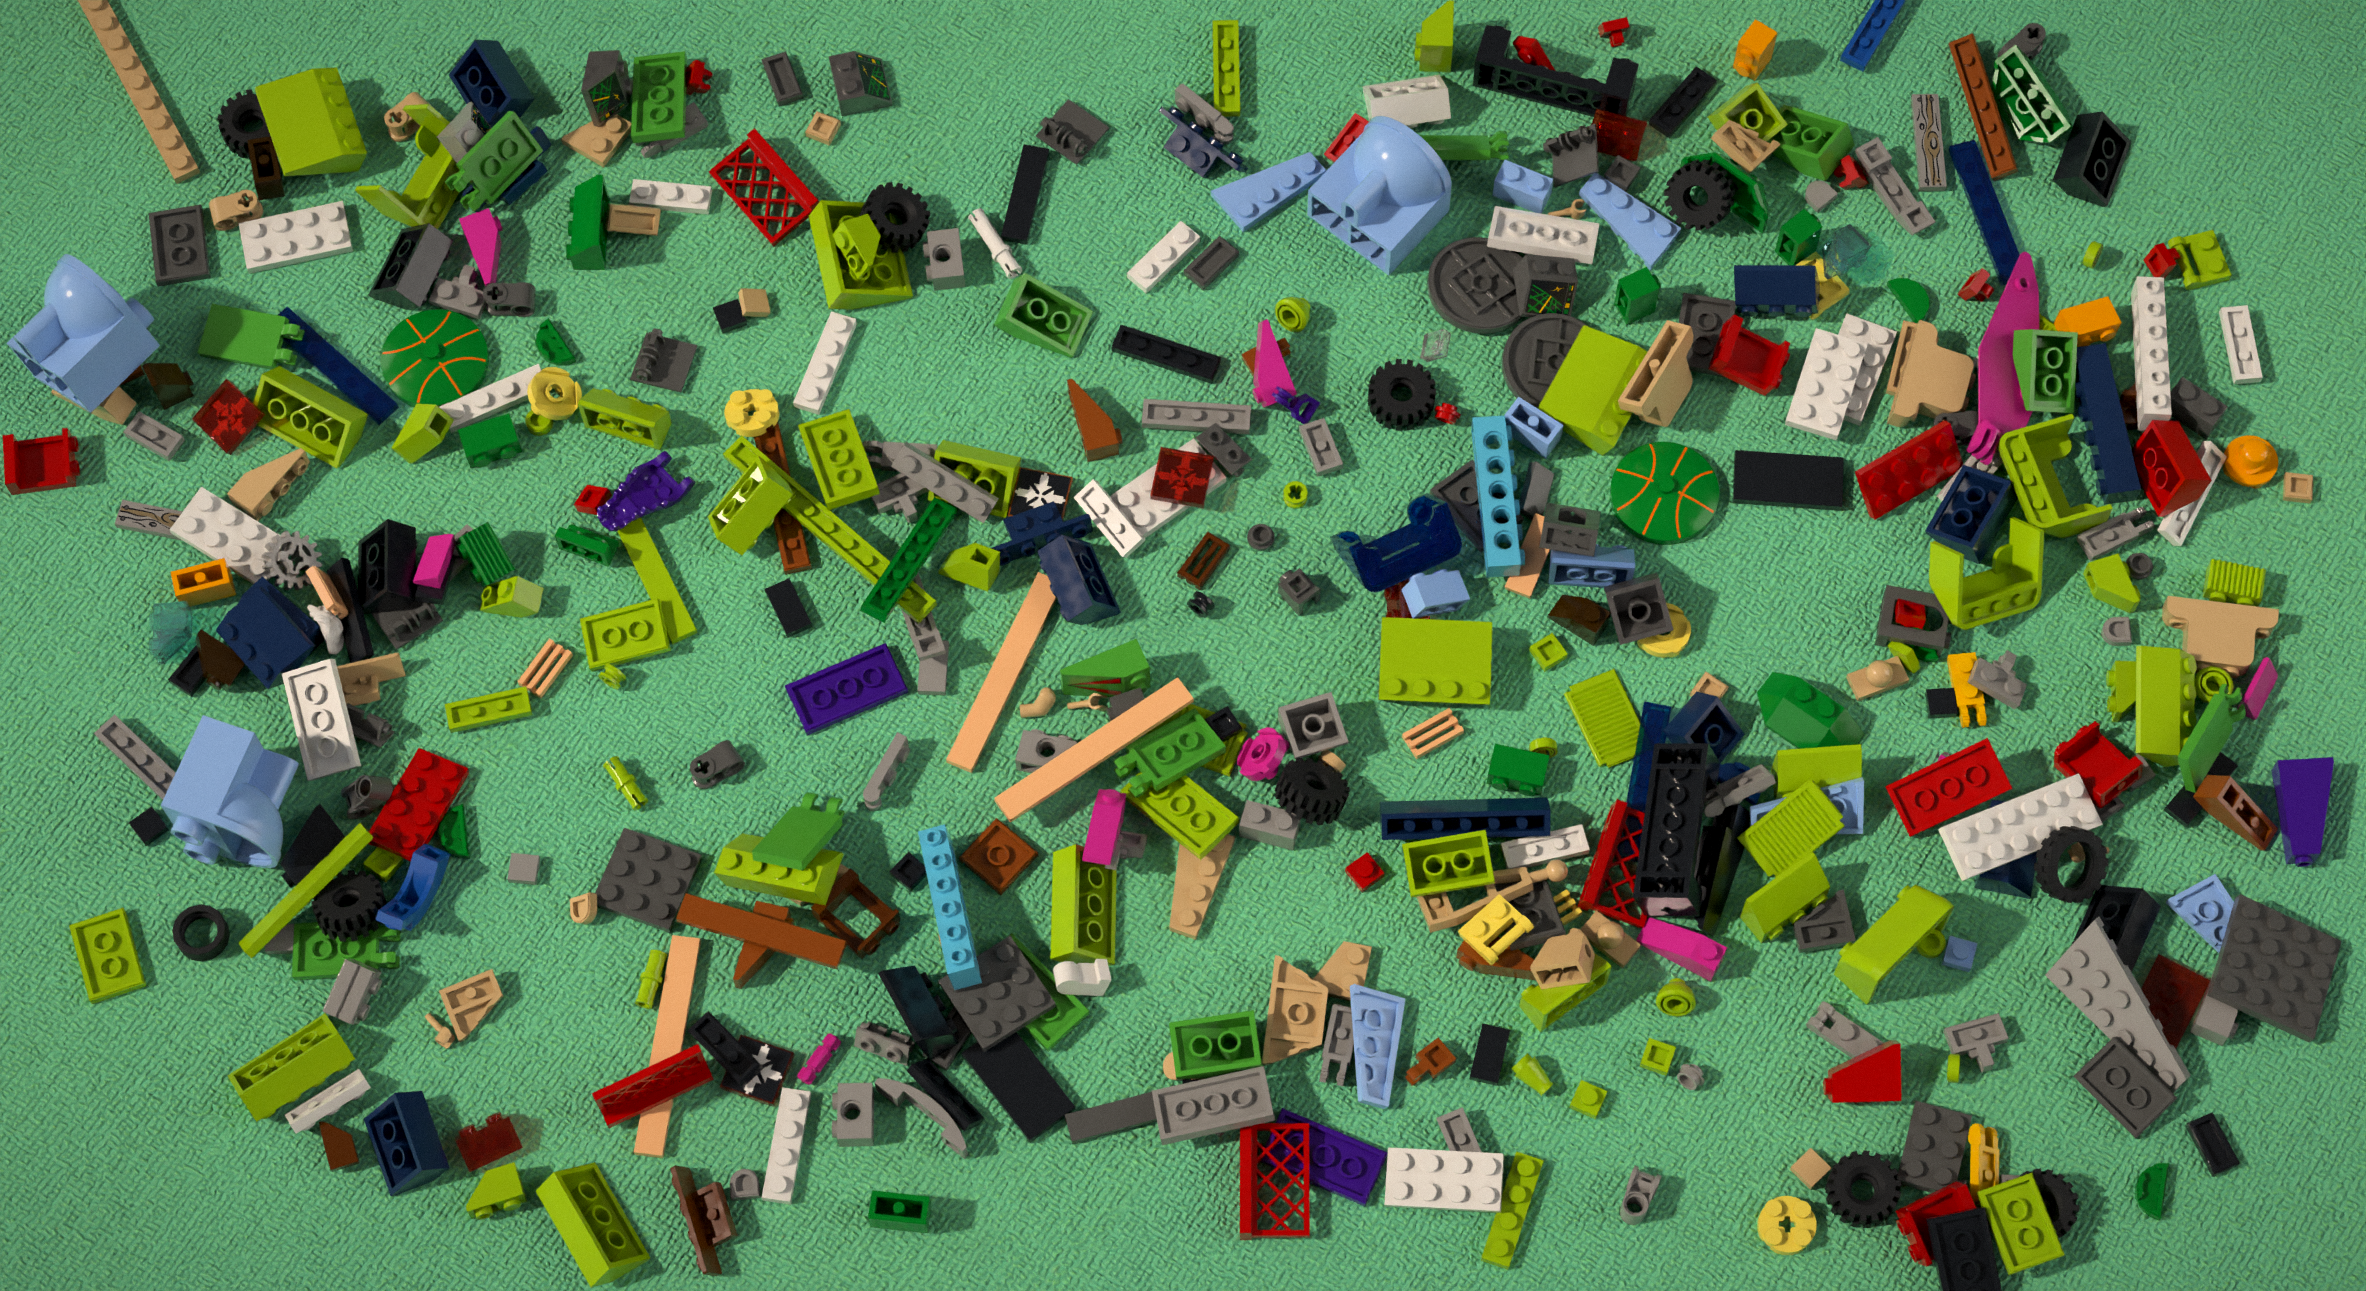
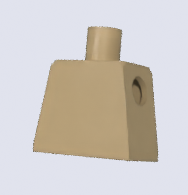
(1564, 961)

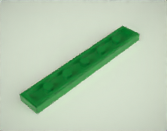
(909, 560)

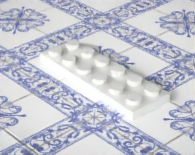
(2017, 826)

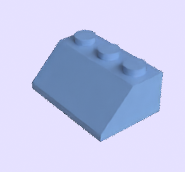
(1606, 568)

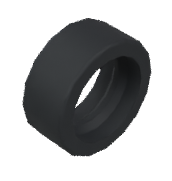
(190, 915)

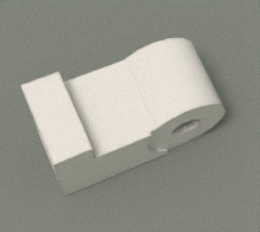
(1082, 978)

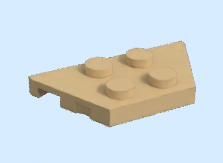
(1294, 1013)

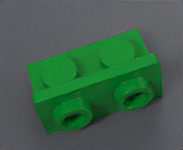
(587, 544)

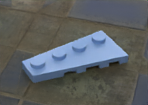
(1264, 192)
(1637, 224)
(1846, 797)
(2205, 909)
(1376, 1039)

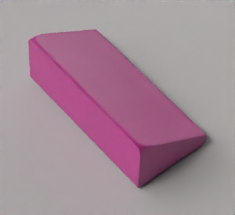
(435, 560)
(2259, 688)

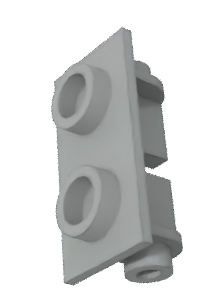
(872, 1039)

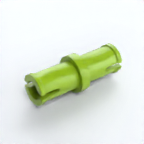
(625, 783)
(651, 979)

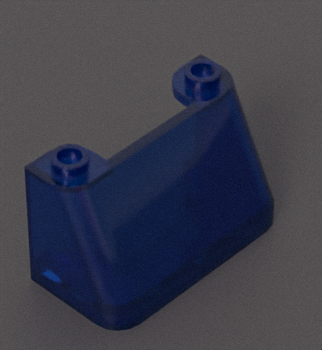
(1406, 551)

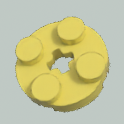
(541, 400)
(744, 401)
(1671, 643)
(1786, 1208)

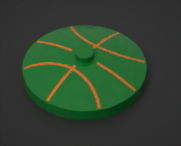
(434, 358)
(1664, 493)

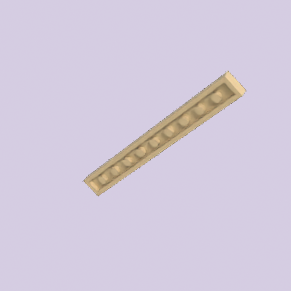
(140, 89)

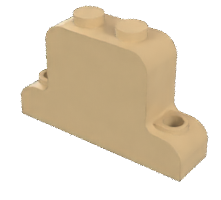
(1661, 377)
(1931, 379)
(2219, 631)

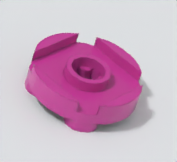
(1262, 755)

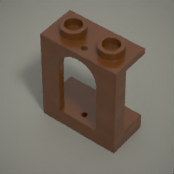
(850, 885)

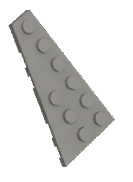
(2112, 999)

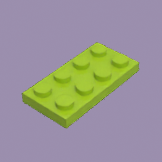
(838, 459)
(1186, 814)

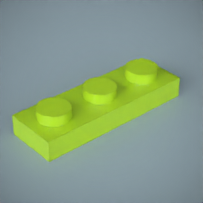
(488, 709)

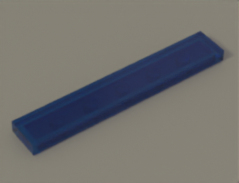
(1985, 208)
(340, 371)
(1653, 722)

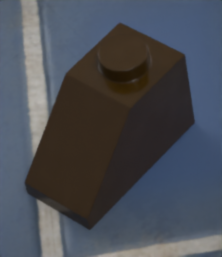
(265, 168)
(169, 383)
(1580, 617)
(217, 661)

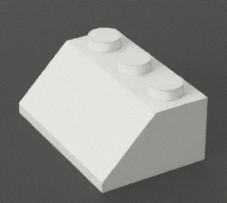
(1409, 100)

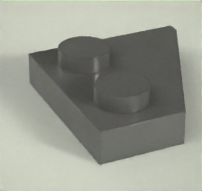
(1825, 926)

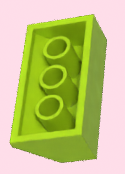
(308, 416)
(2164, 702)
(811, 885)
(1082, 908)
(291, 1068)
(592, 1223)

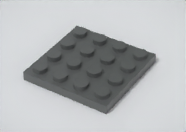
(2274, 968)

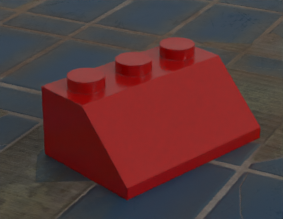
(2169, 467)

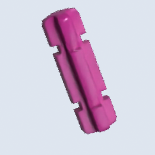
(819, 1059)

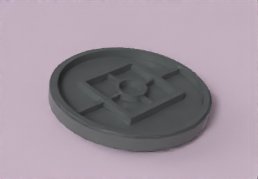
(1475, 286)
(1536, 353)

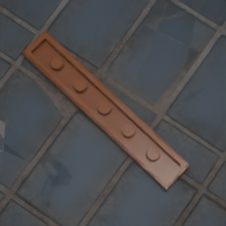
(1983, 107)
(787, 528)
(761, 931)

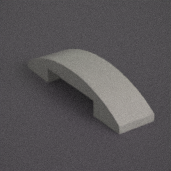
(1891, 189)
(924, 635)
(898, 1092)

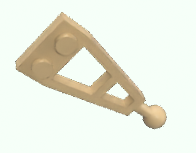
(1440, 914)

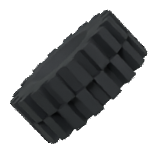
(234, 119)
(1712, 182)
(905, 206)
(1401, 412)
(1312, 791)
(354, 919)
(1863, 1168)
(2060, 1198)

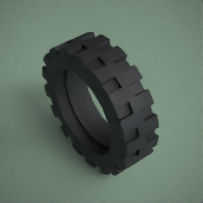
(2048, 864)

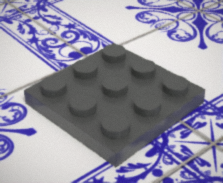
(647, 879)
(1005, 999)

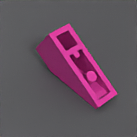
(484, 242)
(1269, 367)
(1104, 826)
(1683, 947)

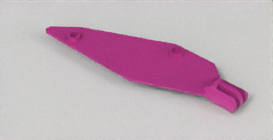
(1999, 392)

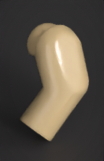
(1041, 705)

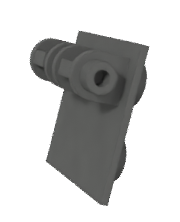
(1071, 131)
(1573, 154)
(663, 362)
(408, 623)

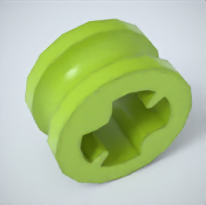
(1295, 503)
(612, 676)

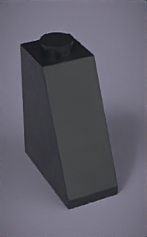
(311, 846)

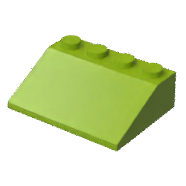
(312, 123)
(883, 282)
(1589, 387)
(1435, 661)

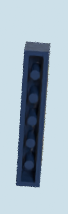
(2105, 426)
(1452, 817)

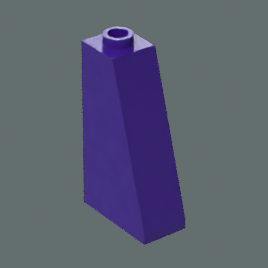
(2302, 804)

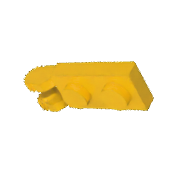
(1966, 694)
(1983, 1159)

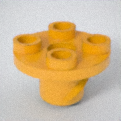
(2250, 461)

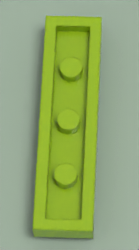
(1226, 67)
(1514, 1207)

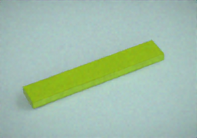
(657, 579)
(305, 890)

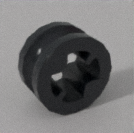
(1200, 604)

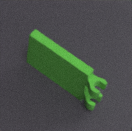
(1469, 146)
(495, 161)
(248, 337)
(2209, 737)
(1169, 753)
(800, 834)
(322, 958)

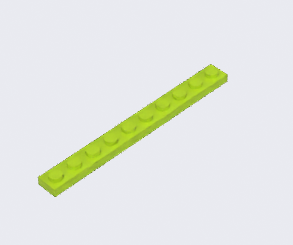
(834, 532)

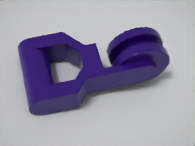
(1295, 404)

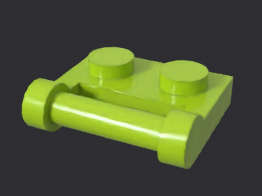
(2207, 258)

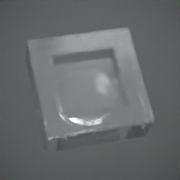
(1435, 345)

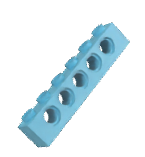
(1498, 561)
(949, 907)

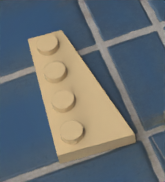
(1196, 885)

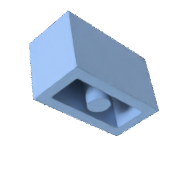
(1522, 187)
(1533, 427)
(1435, 593)

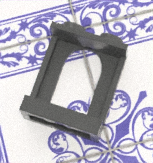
(1569, 531)
(1929, 639)

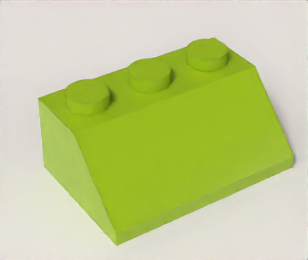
(625, 417)
(985, 468)
(750, 506)
(1822, 764)
(1448, 863)
(1786, 898)
(1550, 1004)

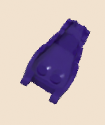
(643, 492)

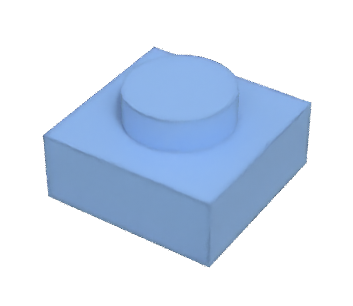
(1959, 954)

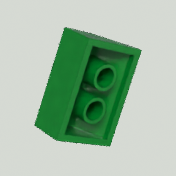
(588, 225)

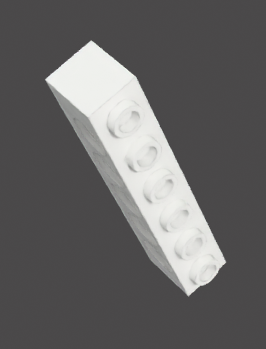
(2150, 351)

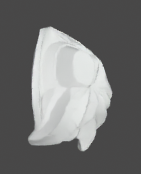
(330, 627)

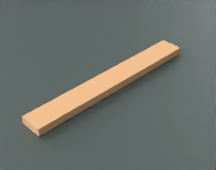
(1003, 675)
(1093, 749)
(669, 1037)

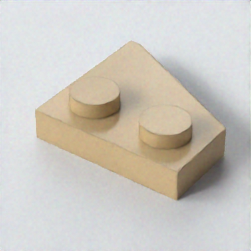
(599, 142)
(1743, 145)
(1344, 969)
(471, 1001)

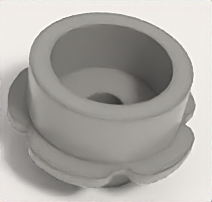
(1690, 1076)

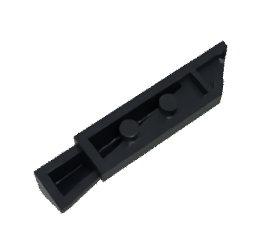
(1717, 863)

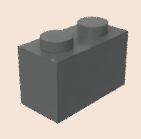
(2196, 408)

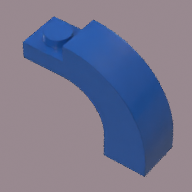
(417, 890)

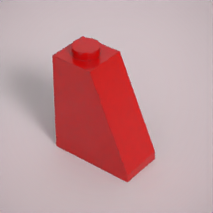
(1867, 1077)

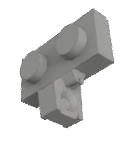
(460, 294)
(899, 493)
(1998, 679)
(1128, 845)
(1977, 1039)

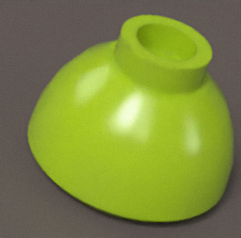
(1293, 313)
(2210, 680)
(1676, 998)

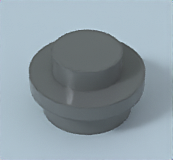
(1260, 537)
(2139, 566)

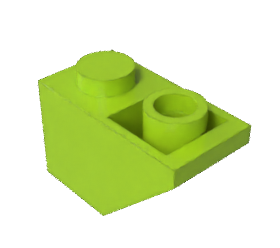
(858, 243)
(422, 432)
(972, 565)
(2111, 583)
(512, 597)
(2123, 688)
(496, 1191)

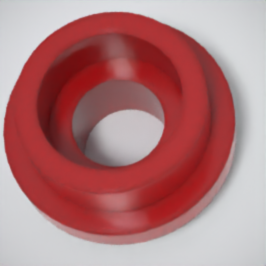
(1447, 413)

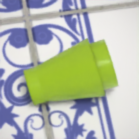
(1532, 1074)

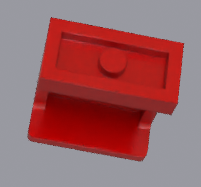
(1749, 357)
(40, 463)
(2099, 763)
(1913, 1218)

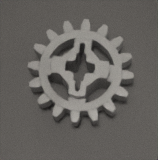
(301, 553)

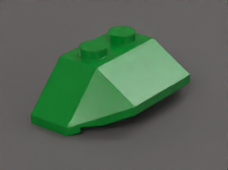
(2027, 99)
(1750, 193)
(1805, 714)

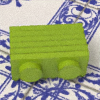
(2234, 583)

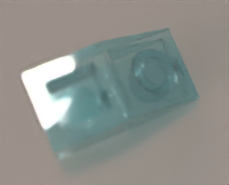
(1843, 251)
(171, 629)

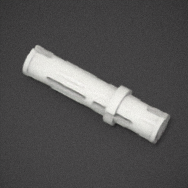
(1000, 251)

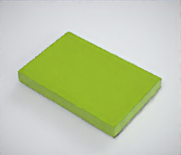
(625, 634)
(107, 955)
(2020, 1224)

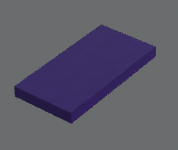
(846, 689)
(1335, 1159)

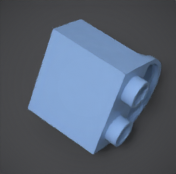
(1383, 193)
(84, 335)
(229, 796)

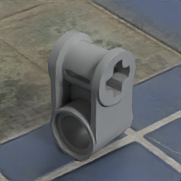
(1639, 1191)

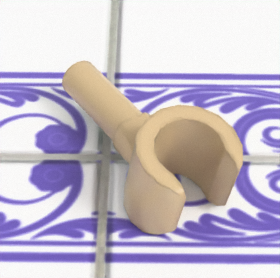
(1571, 211)
(1091, 702)
(2077, 852)
(444, 1037)

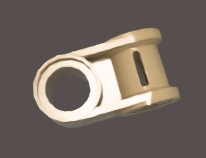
(402, 119)
(234, 209)

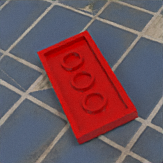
(1909, 469)
(1949, 787)
(417, 804)

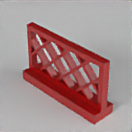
(778, 169)
(1603, 863)
(653, 1086)
(1249, 1185)

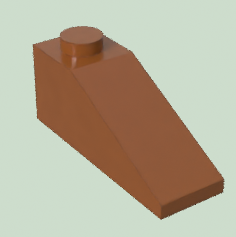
(1094, 425)
(2235, 809)
(753, 956)
(1509, 963)

